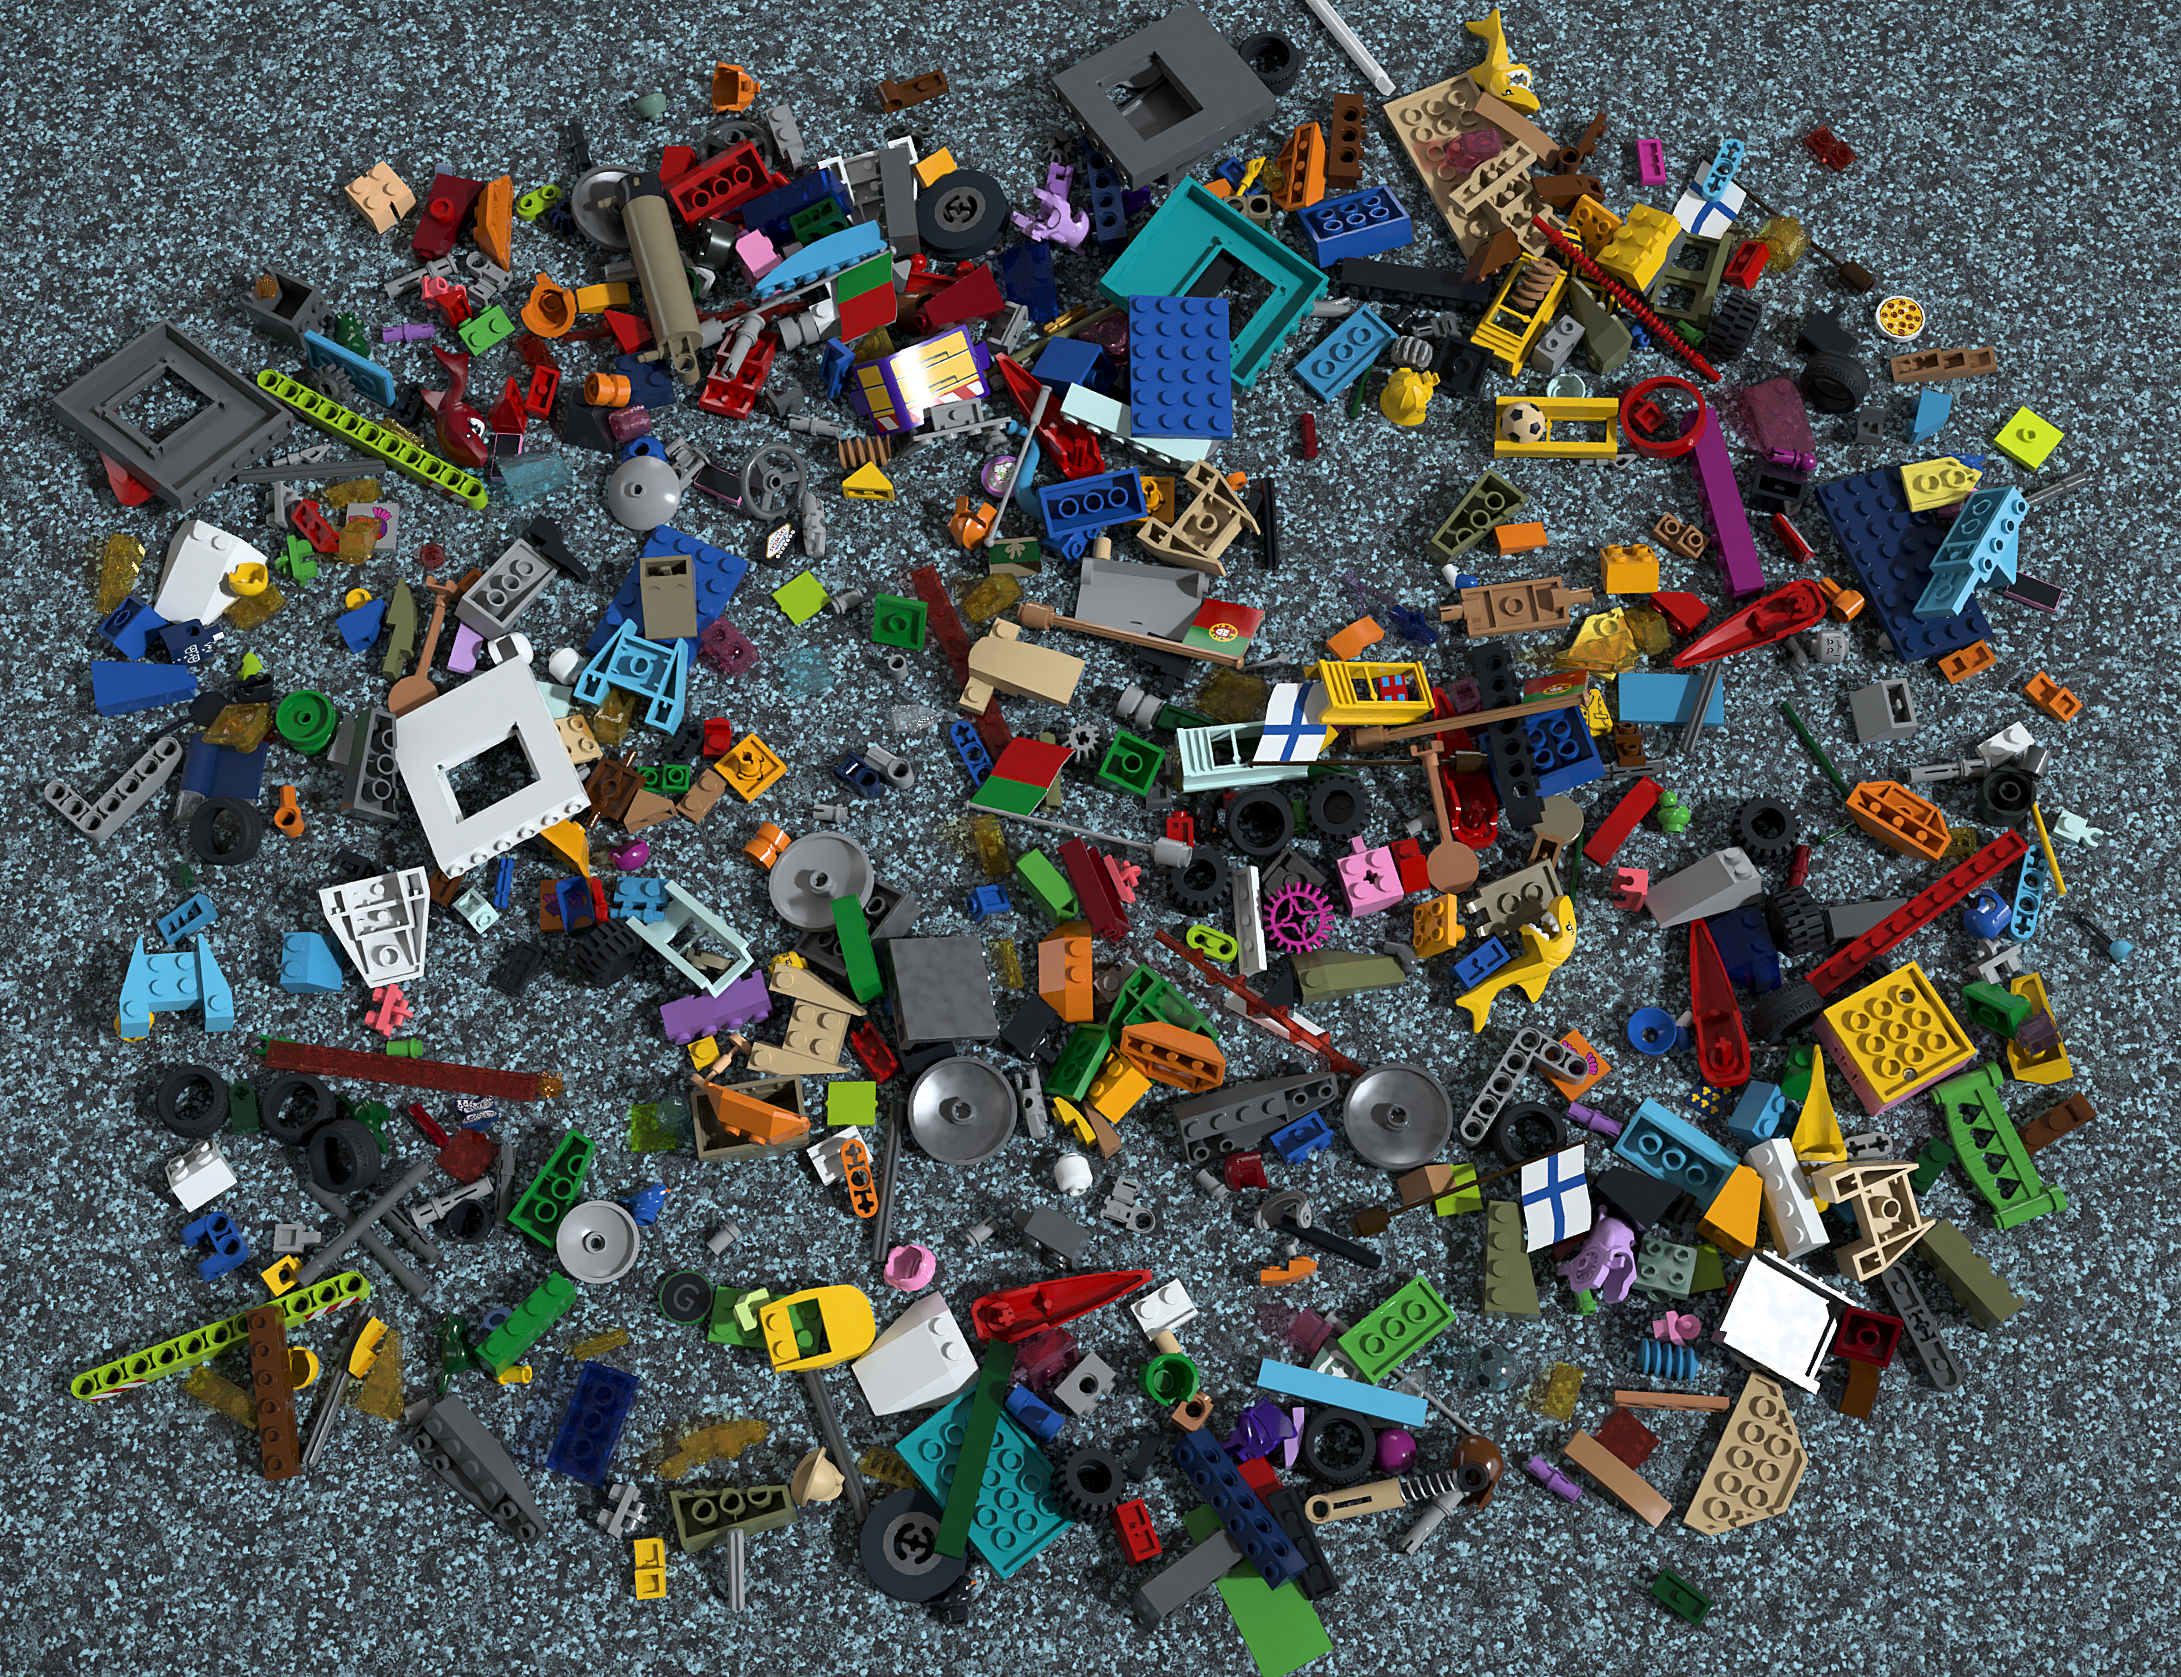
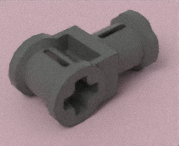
(1437, 327)

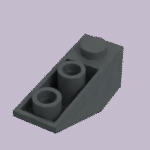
(1849, 922)

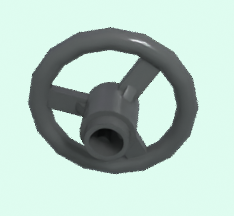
(733, 136)
(771, 480)

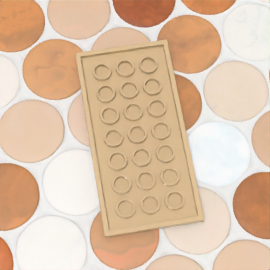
(1423, 126)

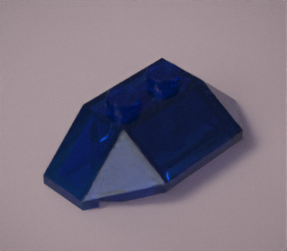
(1031, 278)
(1746, 948)

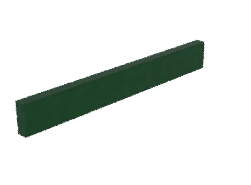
(1175, 717)
(975, 1450)

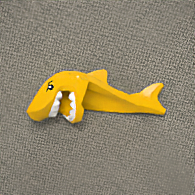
(1496, 71)
(1531, 971)
(1817, 1133)

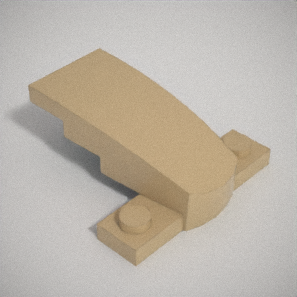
(1508, 198)
(1018, 669)

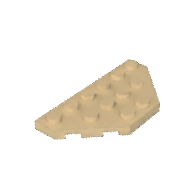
(1752, 1465)

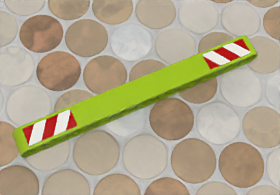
(380, 446)
(208, 1337)

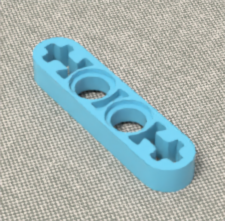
(2032, 894)

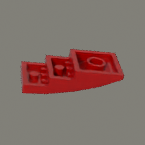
(738, 396)

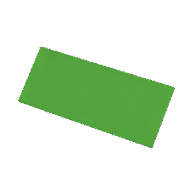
(1275, 1624)

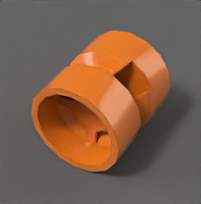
(607, 390)
(768, 843)

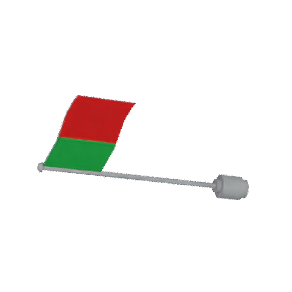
(863, 296)
(1023, 781)

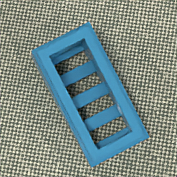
(191, 905)

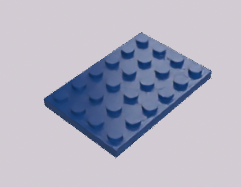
(1179, 367)
(716, 580)

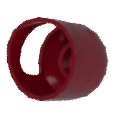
(1249, 1166)

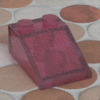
(1777, 416)
(1047, 1358)

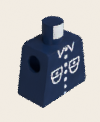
(189, 642)

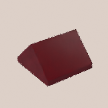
(1867, 1335)

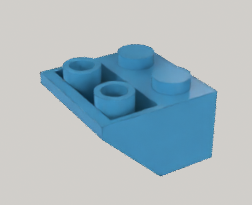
(1764, 1114)

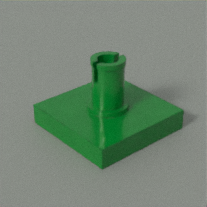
(899, 621)

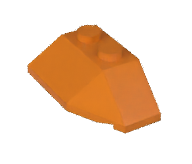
(1305, 167)
(495, 221)
(1899, 819)
(1067, 971)
(1173, 1055)
(753, 1117)

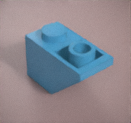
(1930, 415)

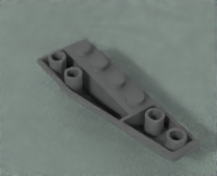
(1248, 1113)
(478, 1467)

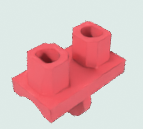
(436, 287)
(1121, 877)
(392, 1011)

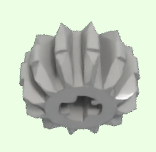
(1412, 353)
(1091, 746)

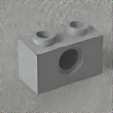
(1558, 345)
(1092, 1370)

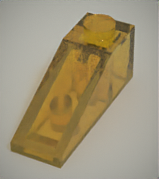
(119, 571)
(1602, 656)
(616, 716)
(385, 1386)
(224, 1396)

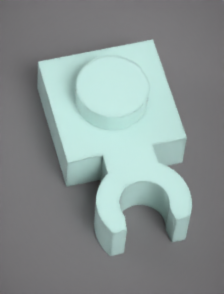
(2072, 830)

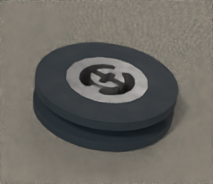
(969, 233)
(905, 1578)

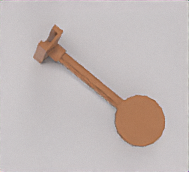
(417, 689)
(1451, 864)

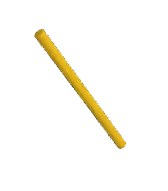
(2048, 850)

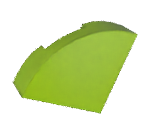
(251, 666)

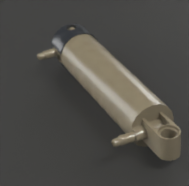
(659, 271)

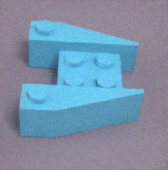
(640, 669)
(173, 984)

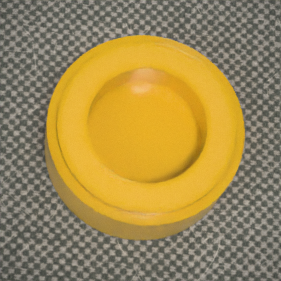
(357, 598)

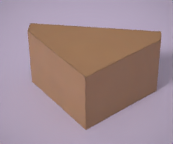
(648, 810)
(1547, 846)
(1426, 1182)

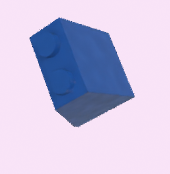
(1075, 362)

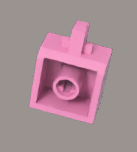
(757, 259)
(1368, 865)

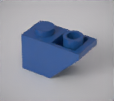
(363, 626)

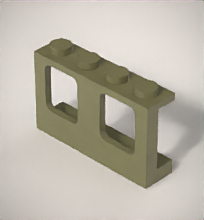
(1703, 283)

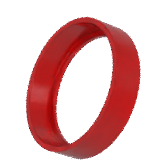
(1673, 448)

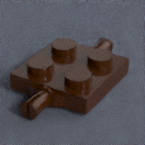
(612, 789)

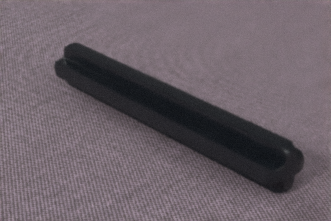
(1270, 524)
(1331, 1243)

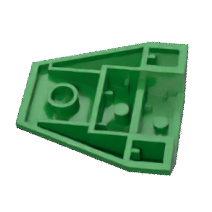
(1151, 998)

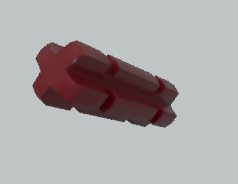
(1308, 435)
(428, 1125)

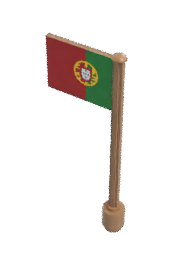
(1216, 635)
(1539, 696)

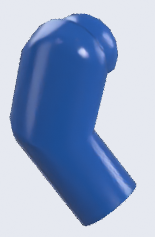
(1639, 337)

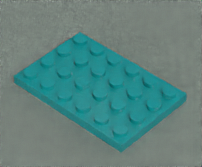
(1014, 1502)

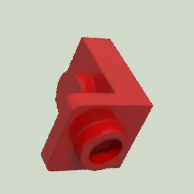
(717, 737)
(1180, 827)

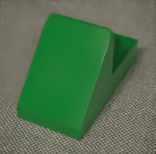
(1797, 1072)

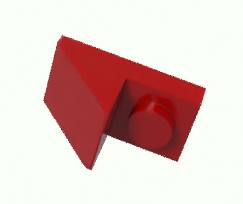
(1410, 866)

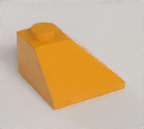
(569, 844)

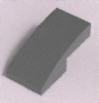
(1160, 792)

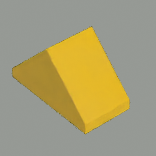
(868, 484)

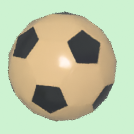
(1522, 422)

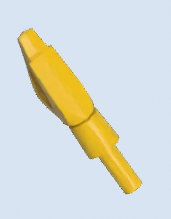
(1251, 171)

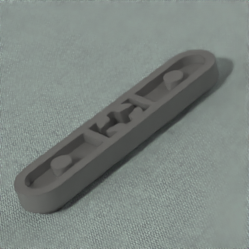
(1932, 1353)

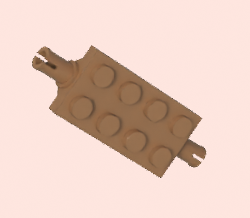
(1515, 607)

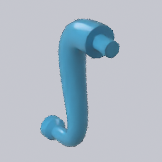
(1022, 487)

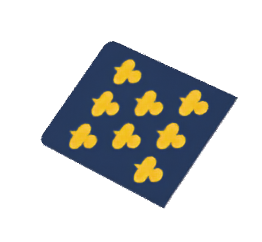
(1709, 1099)

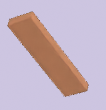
(1669, 1401)

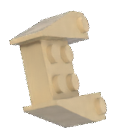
(1204, 527)
(814, 1029)
(1882, 1209)

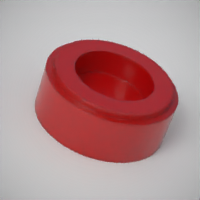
(442, 210)

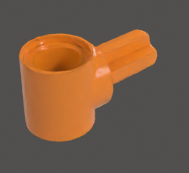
(1845, 603)
(289, 811)

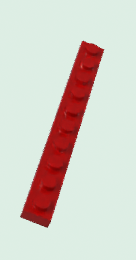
(1917, 913)

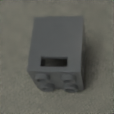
(292, 311)

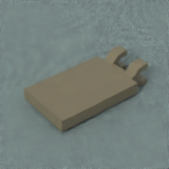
(1514, 899)

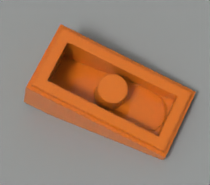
(1519, 537)

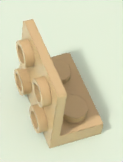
(578, 739)

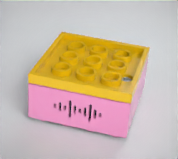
(1893, 1039)

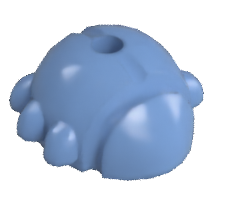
(495, 1318)

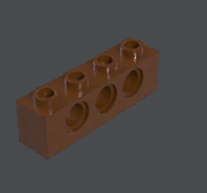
(1342, 174)

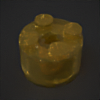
(1784, 241)

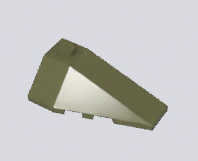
(1604, 336)

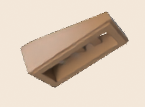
(1105, 1136)

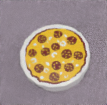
(1899, 318)

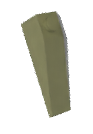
(1337, 974)

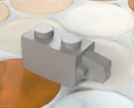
(786, 135)

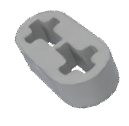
(1864, 1142)

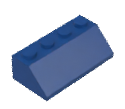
(1092, 502)

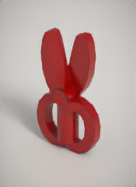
(600, 905)

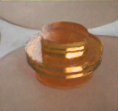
(267, 286)

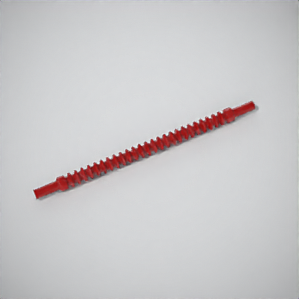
(1556, 238)

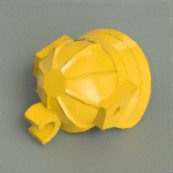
(1406, 396)

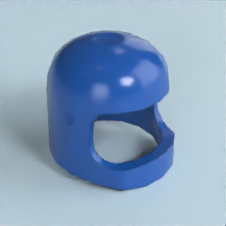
(1983, 921)

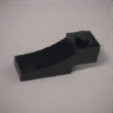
(549, 535)

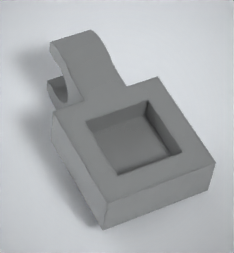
(1112, 981)
(293, 1237)

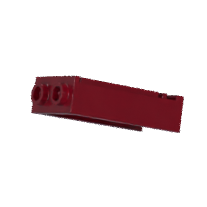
(1094, 890)

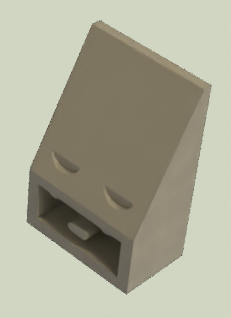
(668, 597)

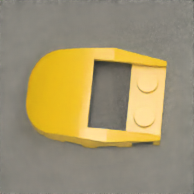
(846, 1321)

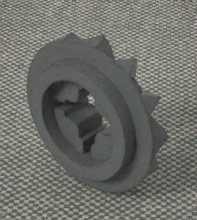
(1051, 154)

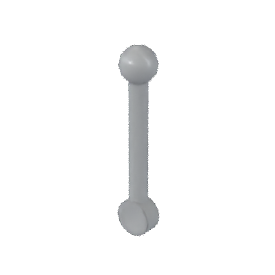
(1282, 659)

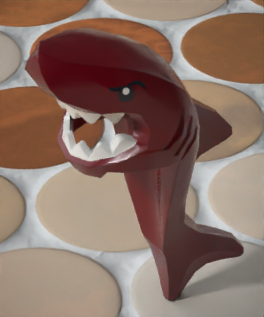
(452, 416)

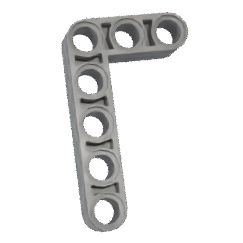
(119, 792)
(1512, 1078)

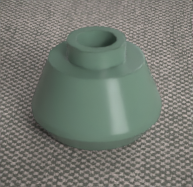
(651, 106)

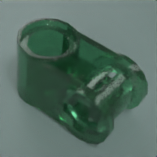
(245, 1113)

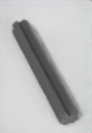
(1700, 708)

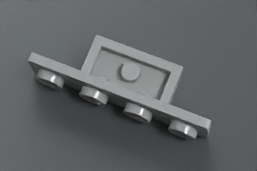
(958, 418)

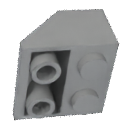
(1883, 711)

